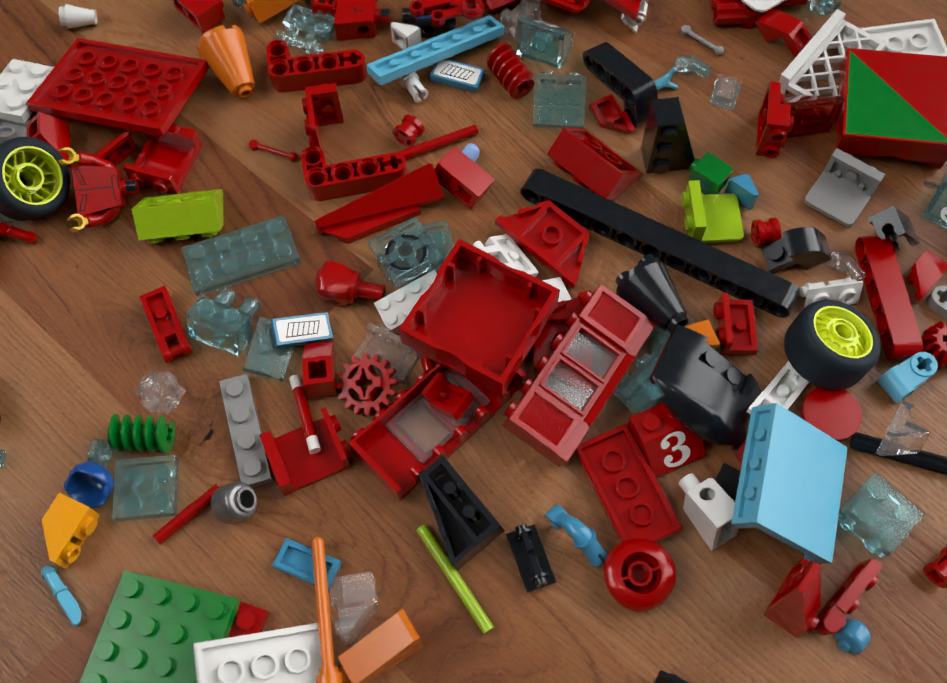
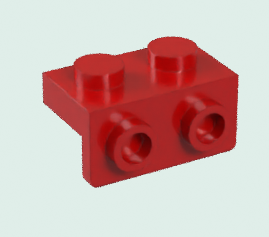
(736, 326)

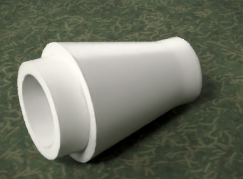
(76, 16)

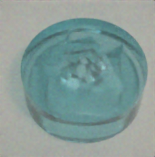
(99, 452)

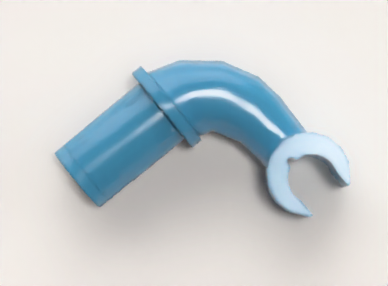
(582, 536)

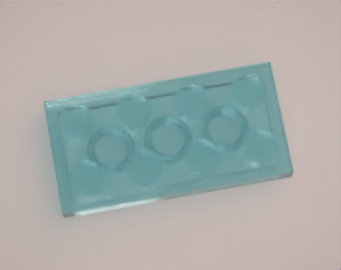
(240, 255)

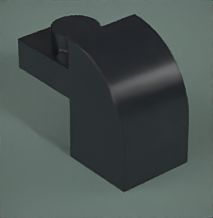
(799, 246)

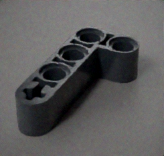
(623, 79)

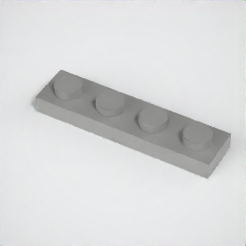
(245, 431)

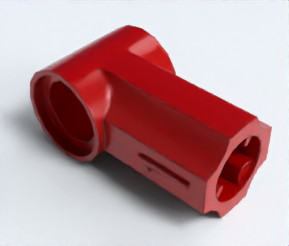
(735, 13)

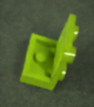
(711, 216)

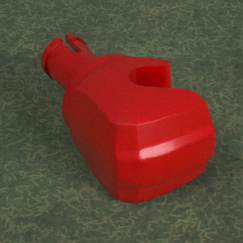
(344, 285)

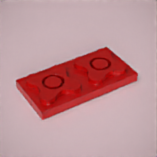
(627, 487)

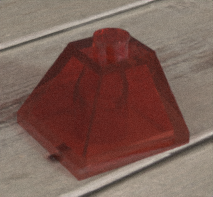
(813, 113)

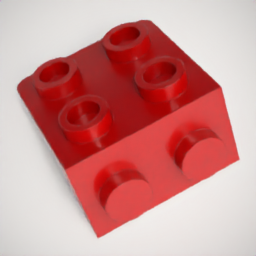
(321, 108)

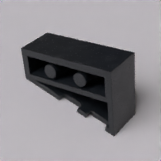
(666, 138)
(460, 515)

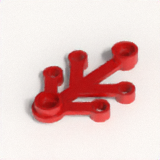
(467, 8)

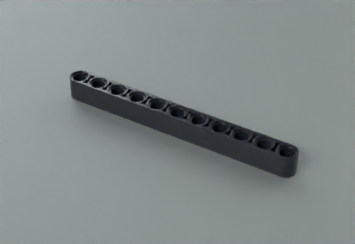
(662, 242)

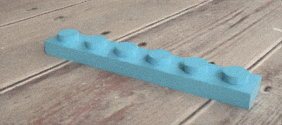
(434, 50)

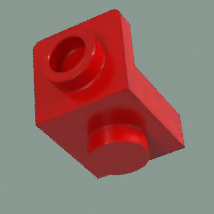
(446, 397)

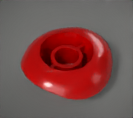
(639, 574)

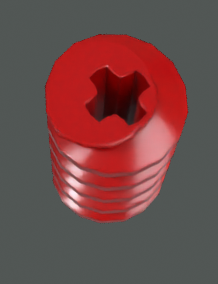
(510, 71)

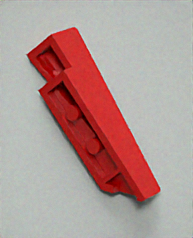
(383, 206)

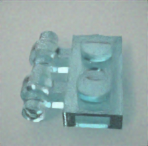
(305, 22)

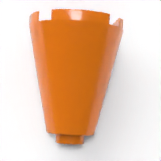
(228, 59)

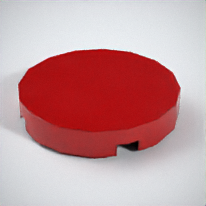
(832, 412)

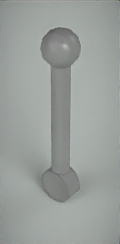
(686, 30)

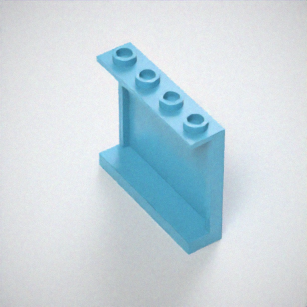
(791, 482)

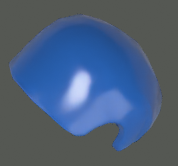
(89, 484)

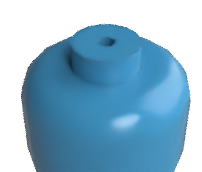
(853, 637)

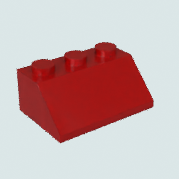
(593, 163)

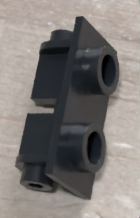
(530, 557)

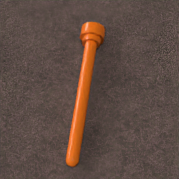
(329, 672)

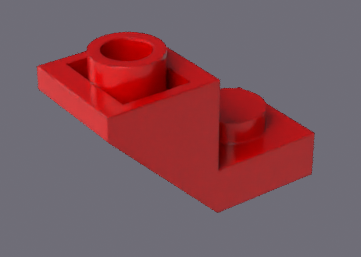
(777, 24)

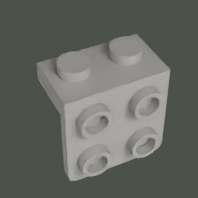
(843, 188)

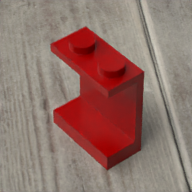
(294, 464)

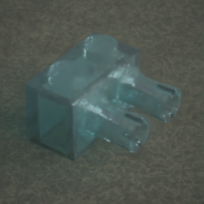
(220, 324)

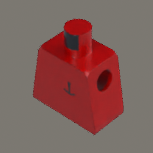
(359, 19)

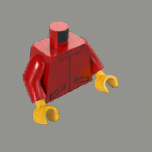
(97, 188)

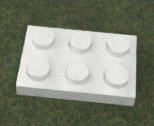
(17, 85)

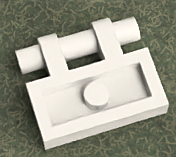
(508, 253)

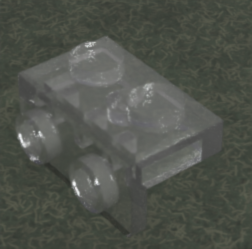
(388, 345)

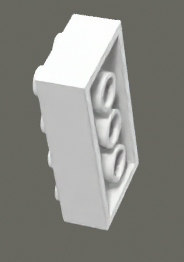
(397, 305)

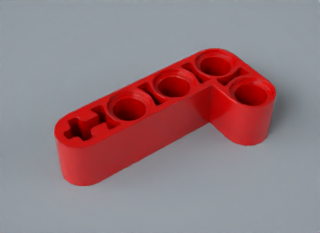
(298, 72)
(356, 173)

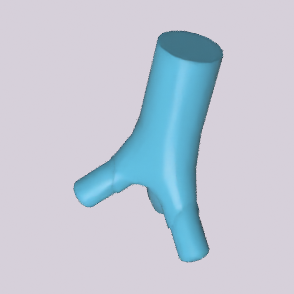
(664, 81)

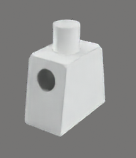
(709, 510)

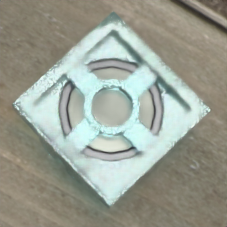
(407, 252)

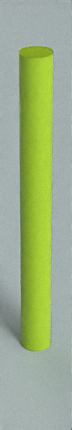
(455, 579)

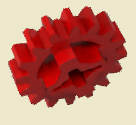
(367, 396)

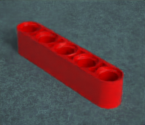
(888, 297)

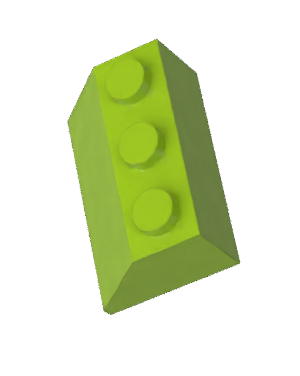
(179, 215)

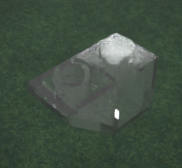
(356, 604)

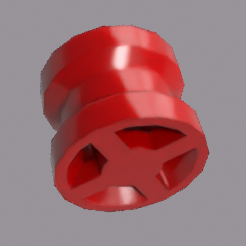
(408, 130)
(765, 232)

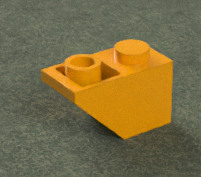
(66, 528)

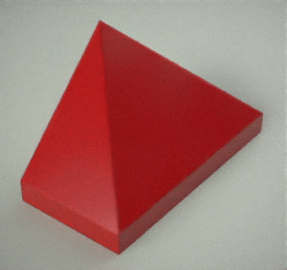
(118, 148)

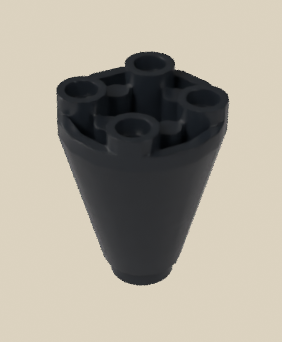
(652, 293)

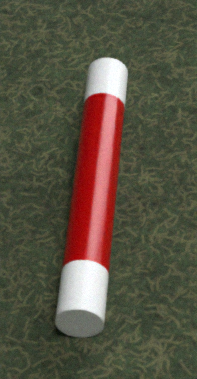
(305, 414)

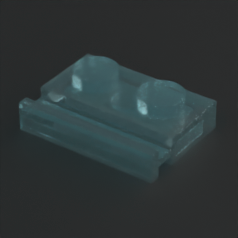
(263, 356)

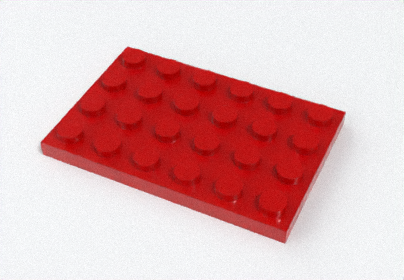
(119, 86)

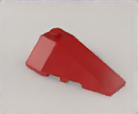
(797, 599)

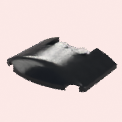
(704, 388)

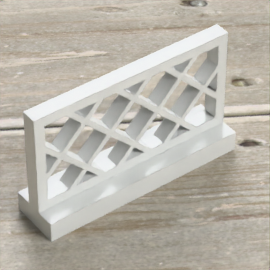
(816, 48)

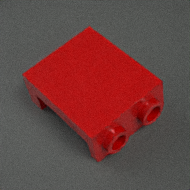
(166, 159)

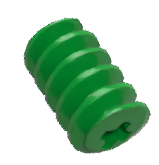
(140, 435)

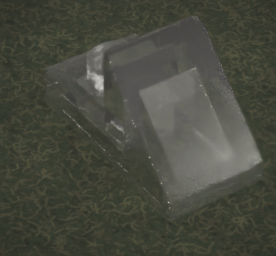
(725, 91)
(902, 434)

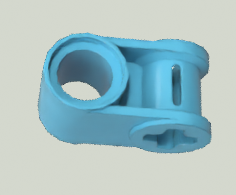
(906, 377)

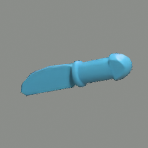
(63, 595)

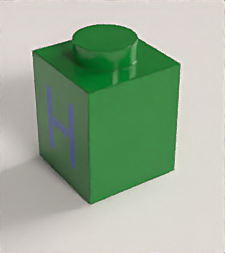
(711, 173)

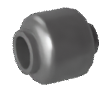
(234, 502)

